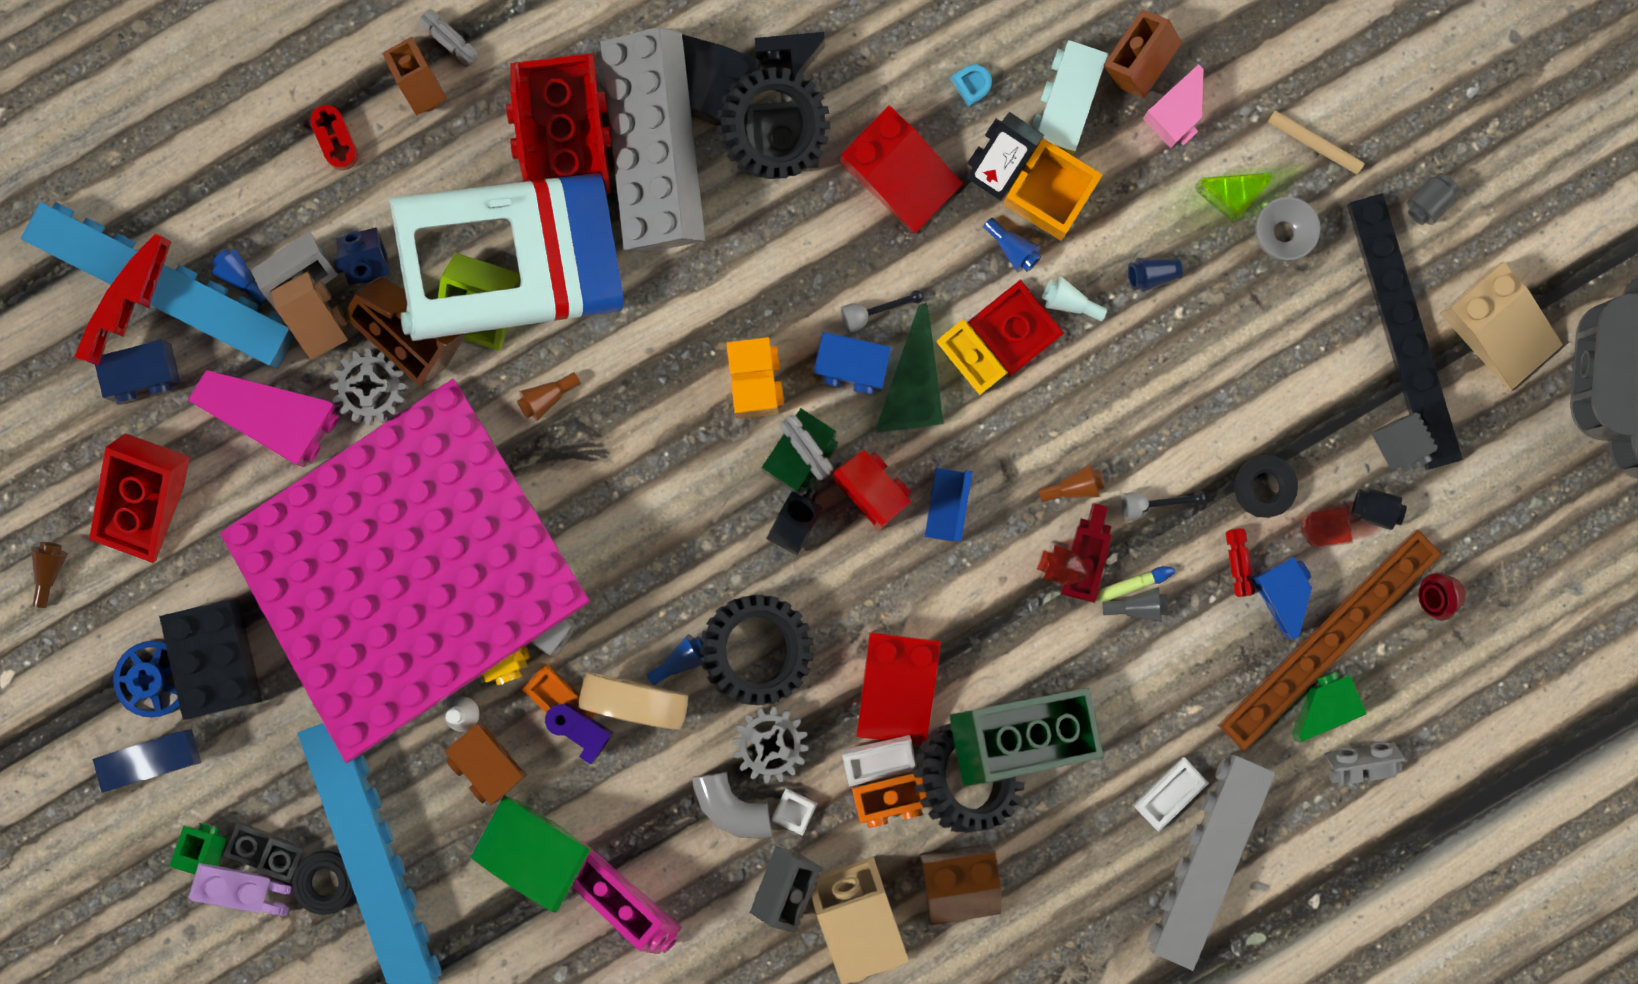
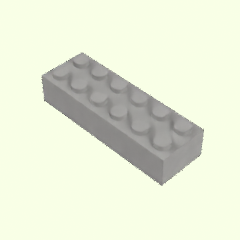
(652, 140)

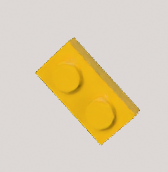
(971, 356)

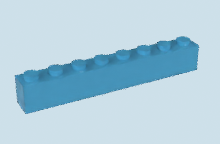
(176, 290)
(370, 861)

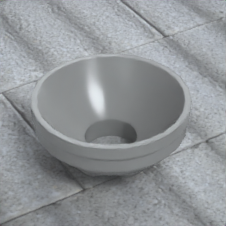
(1301, 219)

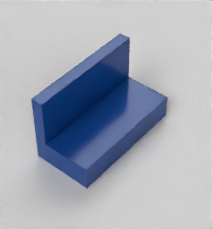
(948, 505)

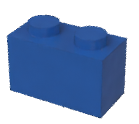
(851, 363)

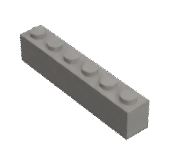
(1210, 862)

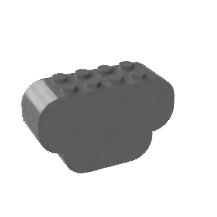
(1607, 377)

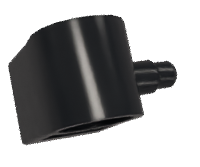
(795, 521)

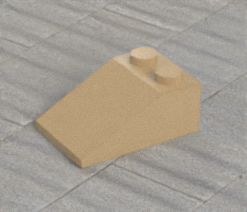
(1503, 325)

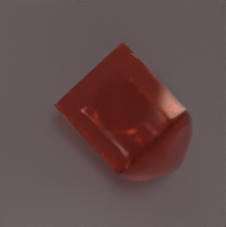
(1327, 528)
(1061, 566)

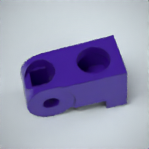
(580, 728)

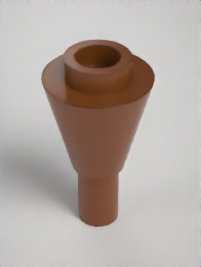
(540, 399)
(1081, 484)

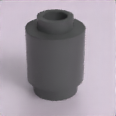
(1433, 199)

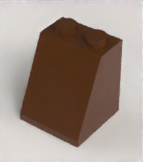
(961, 883)

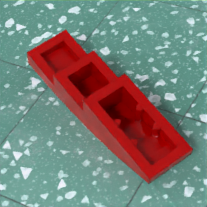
(131, 287)

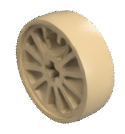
(633, 701)

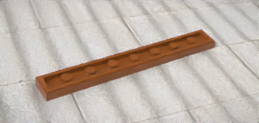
(1329, 640)

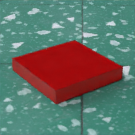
(1015, 327)

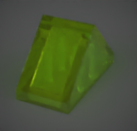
(1232, 193)

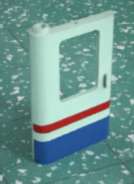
(560, 249)

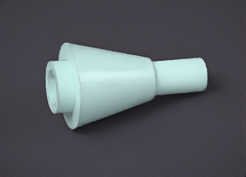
(1065, 297)

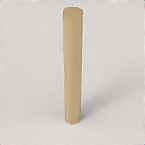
(1316, 142)

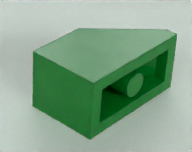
(1328, 706)

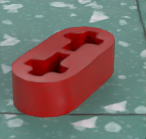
(327, 141)

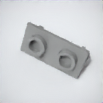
(1380, 759)

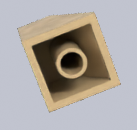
(858, 921)

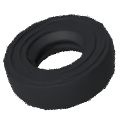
(1287, 486)
(303, 883)

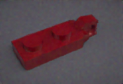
(1091, 546)

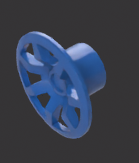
(145, 680)

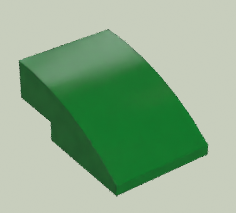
(530, 853)

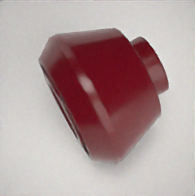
(1441, 596)

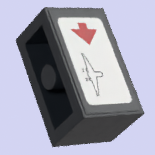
(1004, 155)

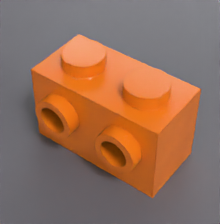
(888, 798)

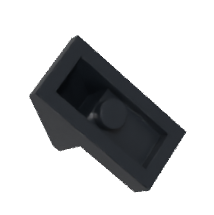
(800, 47)

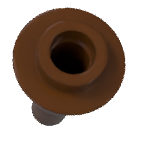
(47, 564)

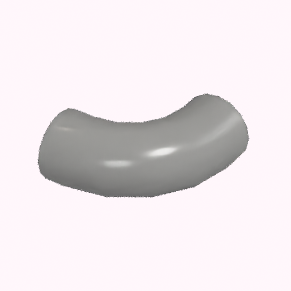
(728, 811)

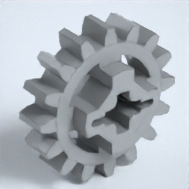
(369, 371)
(755, 736)

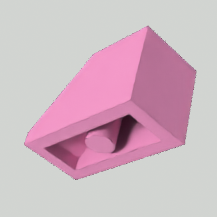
(1179, 110)

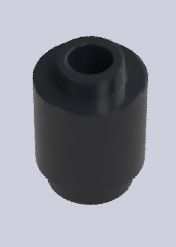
(1378, 508)

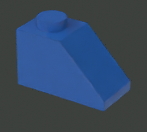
(1286, 594)

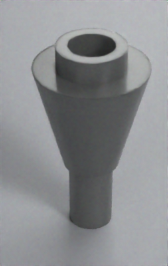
(1145, 605)

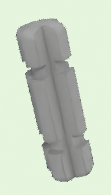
(448, 38)
(806, 447)

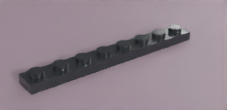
(1403, 325)

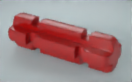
(1240, 562)

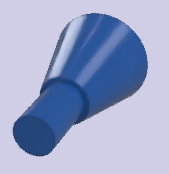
(1019, 251)
(233, 270)
(682, 658)

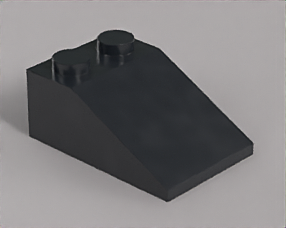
(710, 73)

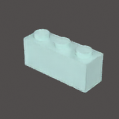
(1070, 95)

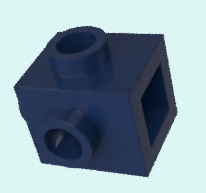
(361, 256)

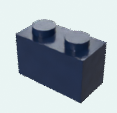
(137, 371)

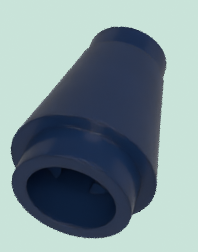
(1153, 272)

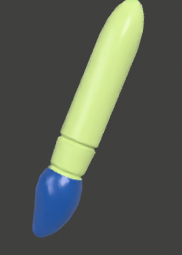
(1135, 583)

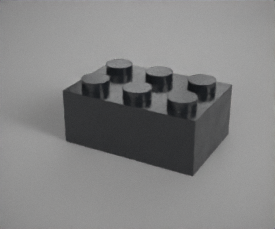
(210, 659)

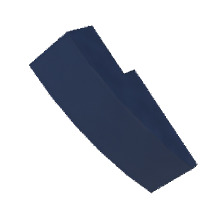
(146, 760)

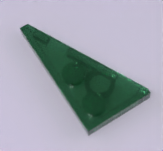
(914, 391)

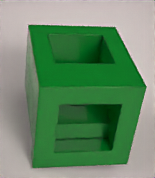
(197, 847)

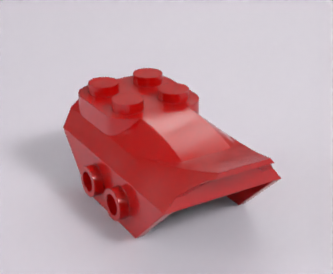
(558, 118)

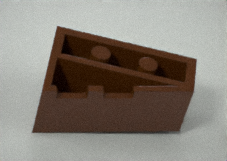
(378, 317)

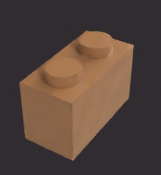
(309, 314)

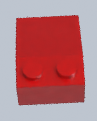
(900, 169)
(872, 488)
(137, 496)
(898, 687)

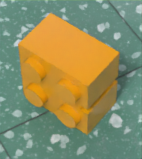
(1053, 190)
(753, 378)

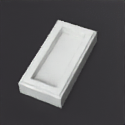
(879, 760)
(1170, 794)

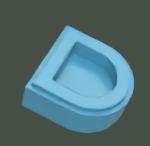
(972, 83)

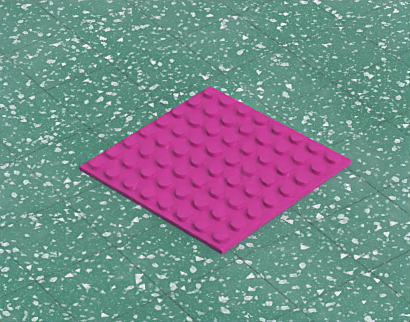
(403, 570)

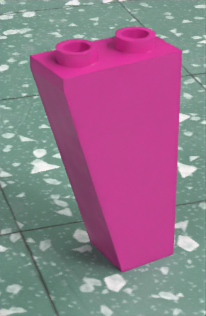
(272, 416)
(625, 906)

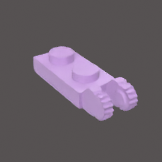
(237, 889)

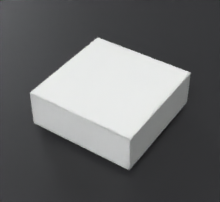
(794, 811)

